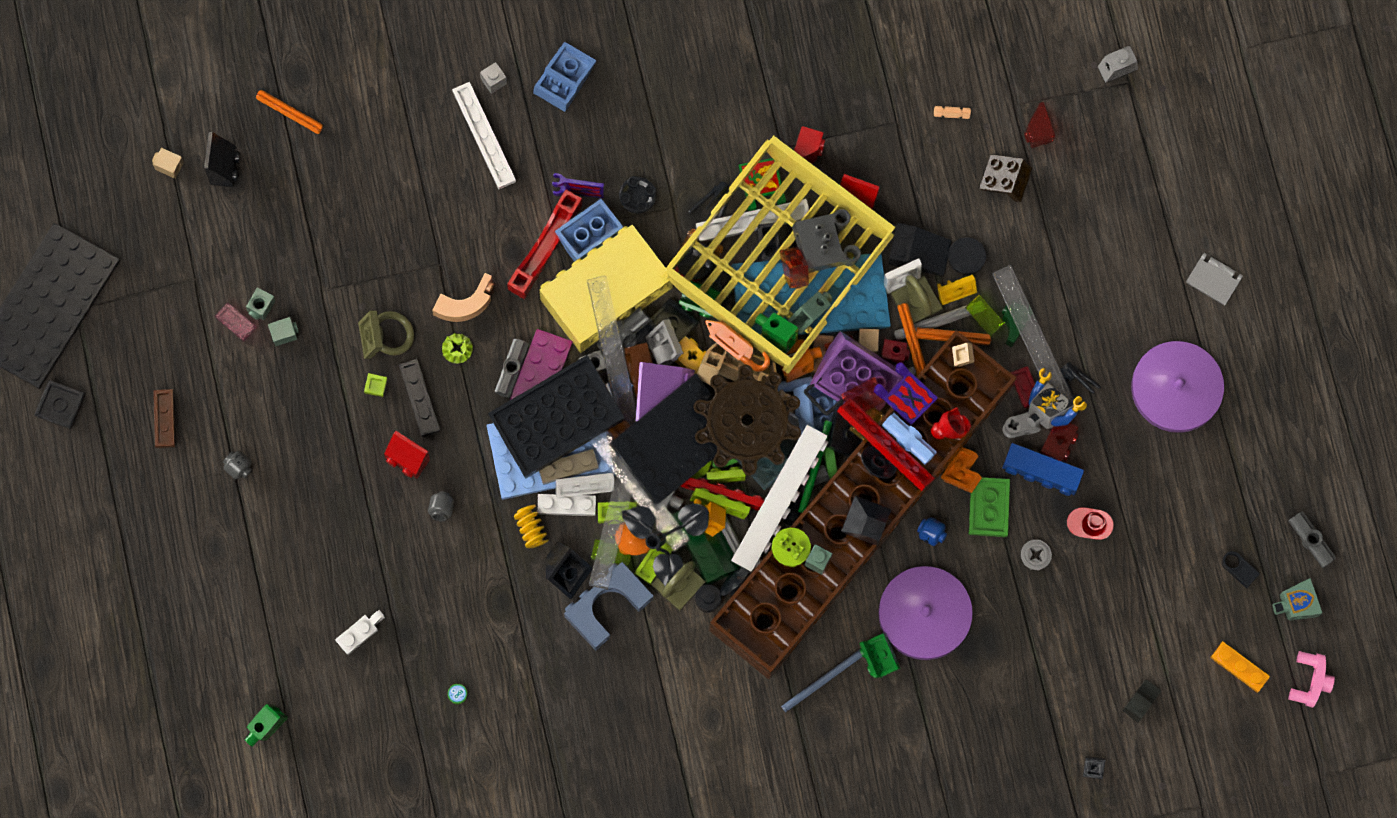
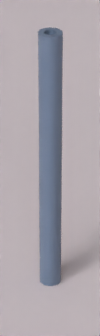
(821, 681)

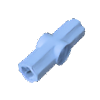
(909, 438)

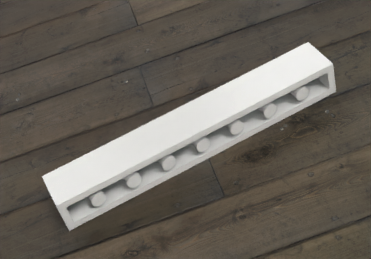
(779, 498)

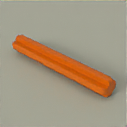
(289, 111)
(944, 335)
(911, 337)

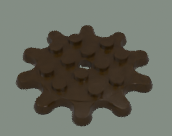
(750, 441)

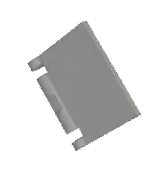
(1214, 279)

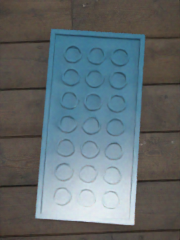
(861, 308)

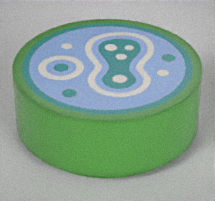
(457, 694)

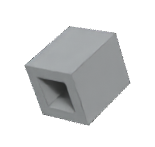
(493, 78)

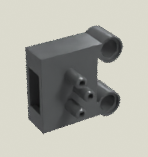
(820, 243)

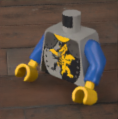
(1050, 406)

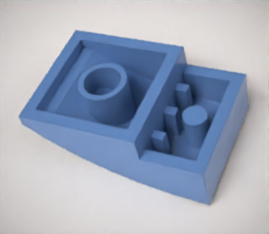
(564, 76)

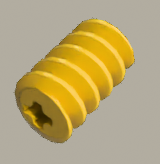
(530, 527)

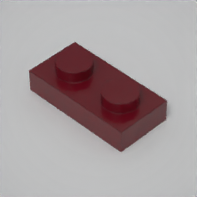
(1023, 385)

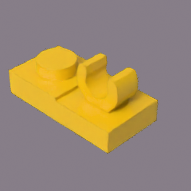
(957, 290)

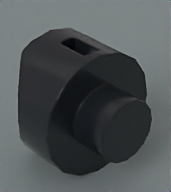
(708, 598)

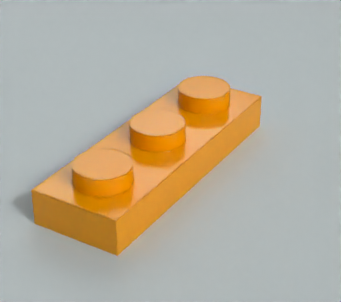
(1240, 667)

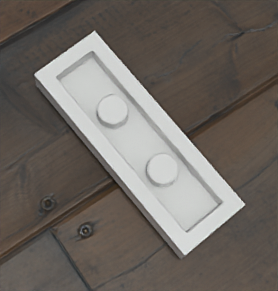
(584, 485)
(574, 505)

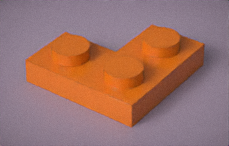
(959, 472)

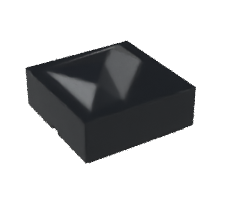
(1094, 767)

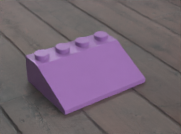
(849, 365)
(656, 383)

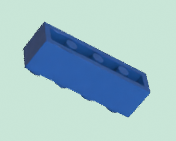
(1042, 469)

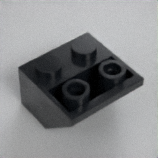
(775, 242)

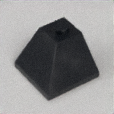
(866, 520)
(566, 569)

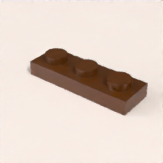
(164, 418)

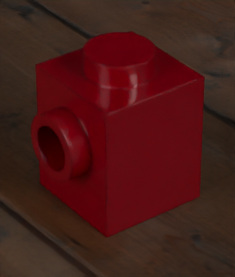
(895, 351)

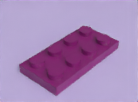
(544, 359)

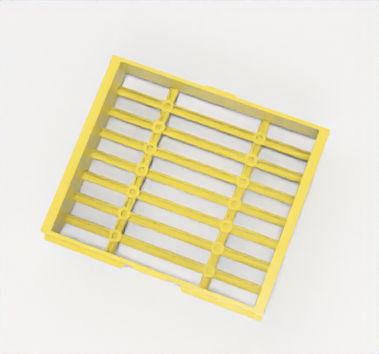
(828, 191)

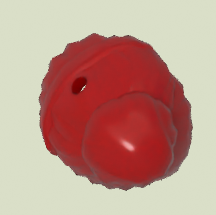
(951, 425)

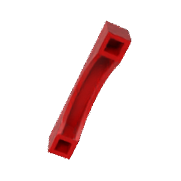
(535, 261)

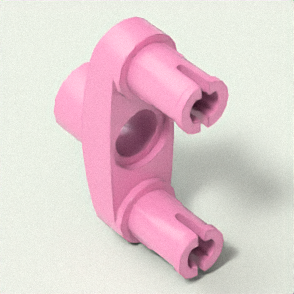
(1319, 682)

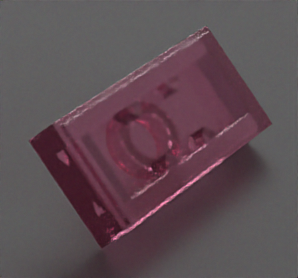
(235, 322)

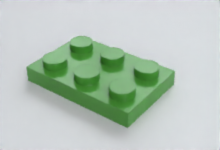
(990, 508)

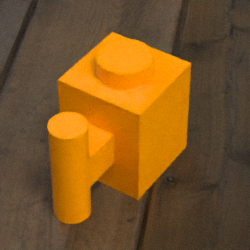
(717, 517)

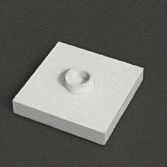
(896, 278)

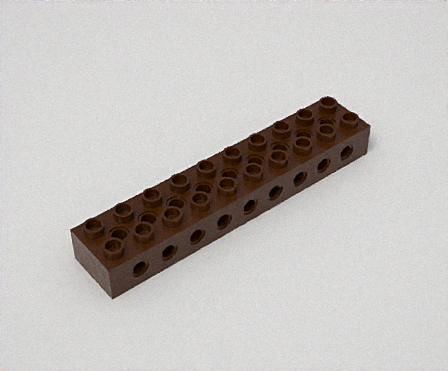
(793, 618)

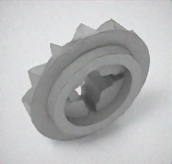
(1045, 555)

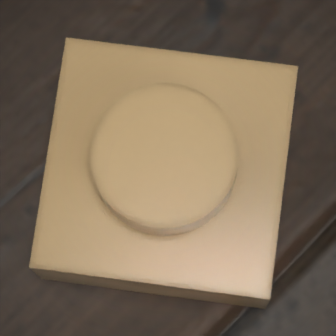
(963, 354)

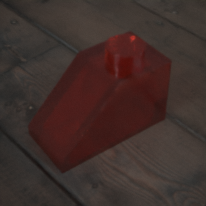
(1039, 128)
(794, 268)

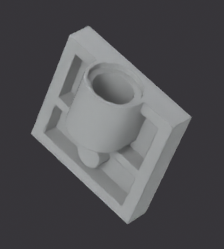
(664, 343)

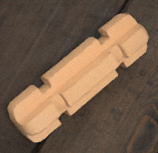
(952, 112)

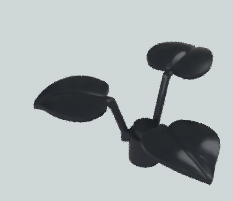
(640, 522)

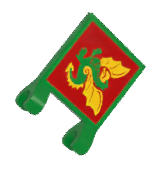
(755, 176)

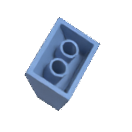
(588, 230)

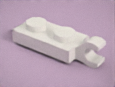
(359, 632)

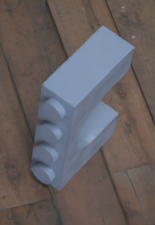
(581, 614)

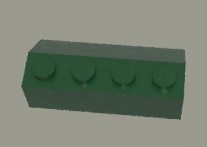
(710, 555)

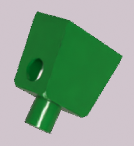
(778, 331)
(271, 718)

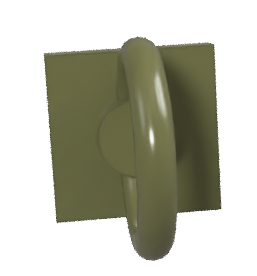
(919, 297)
(372, 334)
(681, 586)

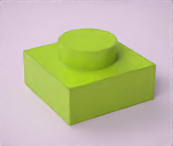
(375, 385)

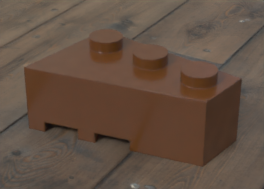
(633, 357)

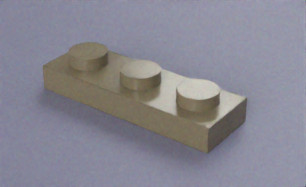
(569, 466)

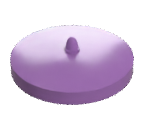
(1177, 386)
(925, 613)

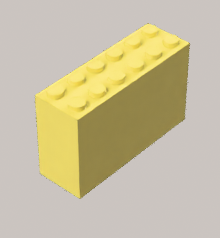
(632, 281)

